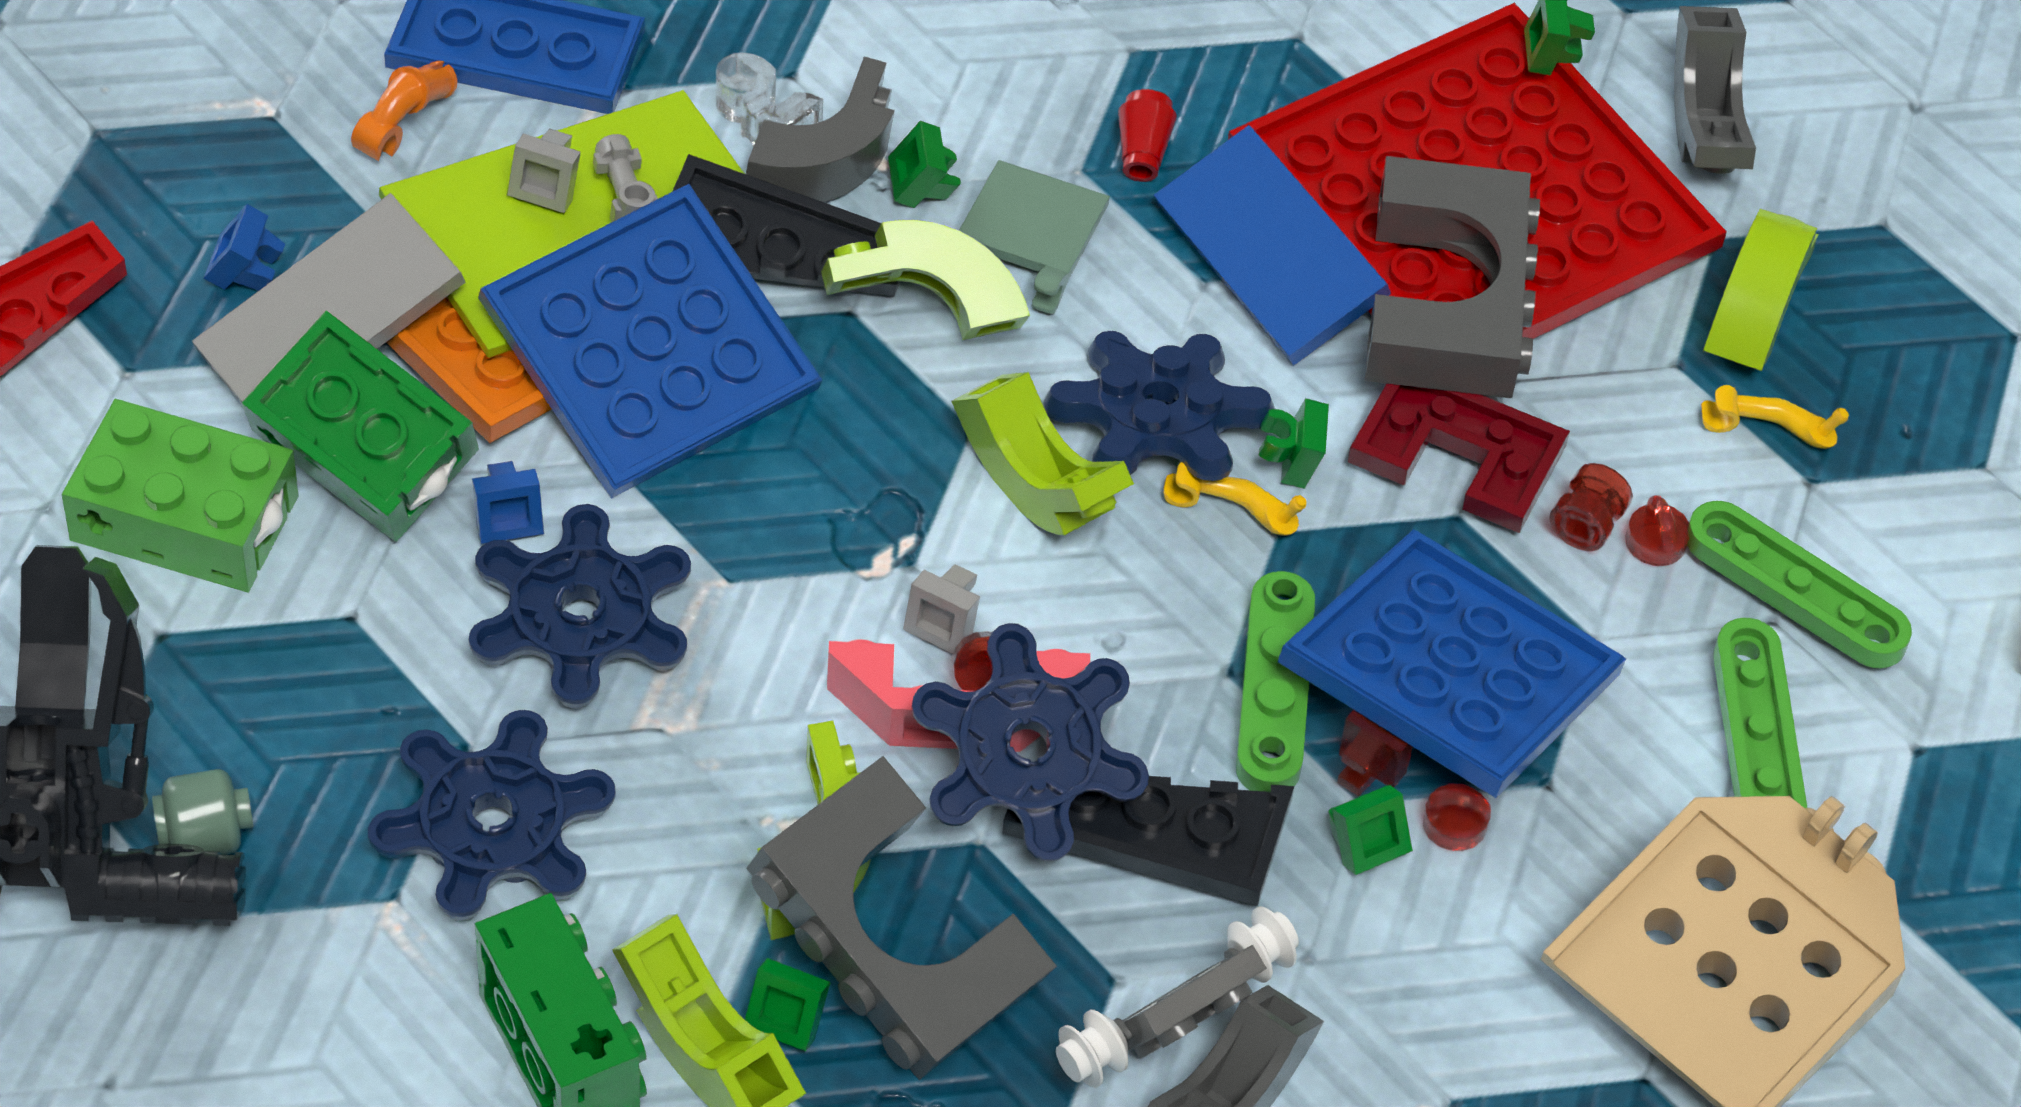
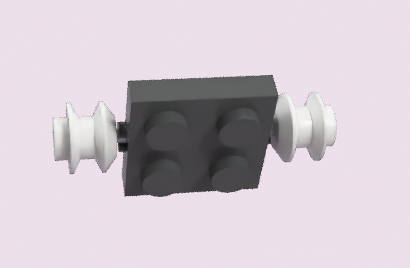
(1182, 1008)

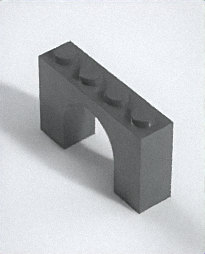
(1468, 342)
(916, 1008)

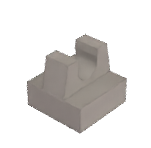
(544, 170)
(942, 607)

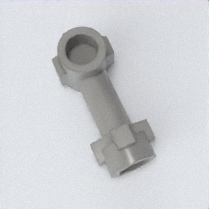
(618, 160)

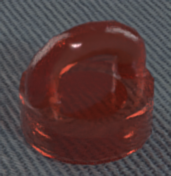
(1657, 533)
(971, 661)
(1456, 817)

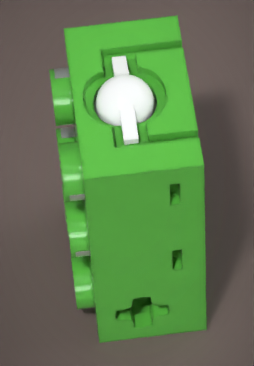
(180, 495)

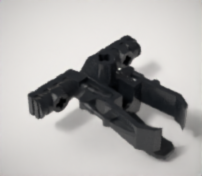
(58, 763)

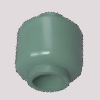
(202, 811)

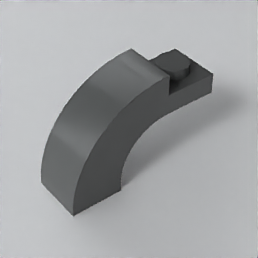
(1709, 90)
(832, 154)
(1251, 1056)

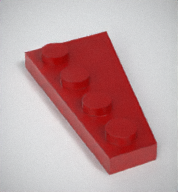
(52, 287)

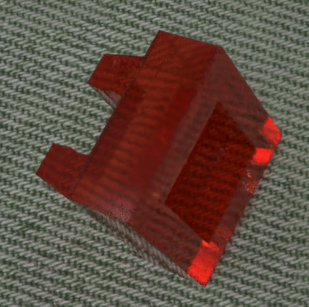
(1371, 755)

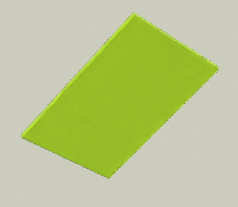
(495, 234)

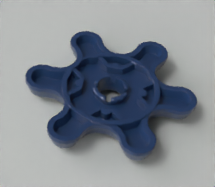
(1149, 427)
(587, 570)
(1057, 708)
(503, 777)

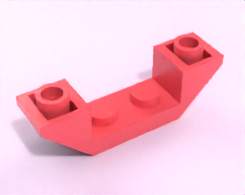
(863, 681)

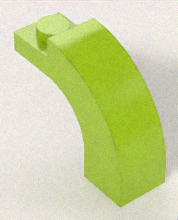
(1032, 459)

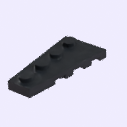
(776, 229)
(1182, 834)

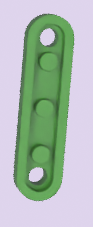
(1799, 584)
(1272, 695)
(1757, 712)

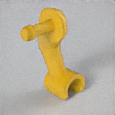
(1810, 428)
(1277, 517)

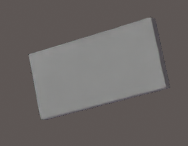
(368, 275)

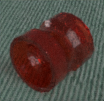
(1588, 510)

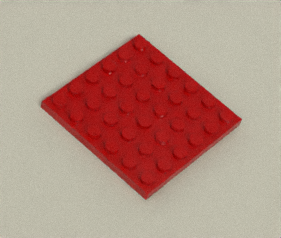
(1467, 98)

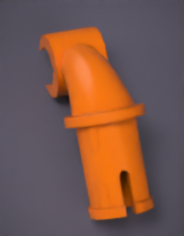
(406, 93)

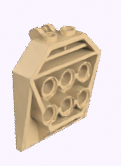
(1778, 868)

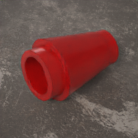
(1145, 130)

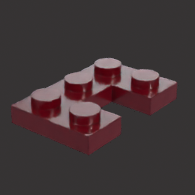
(1510, 444)

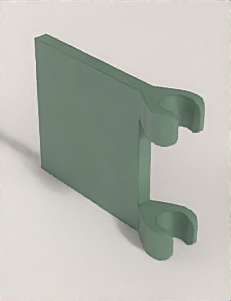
(1036, 225)

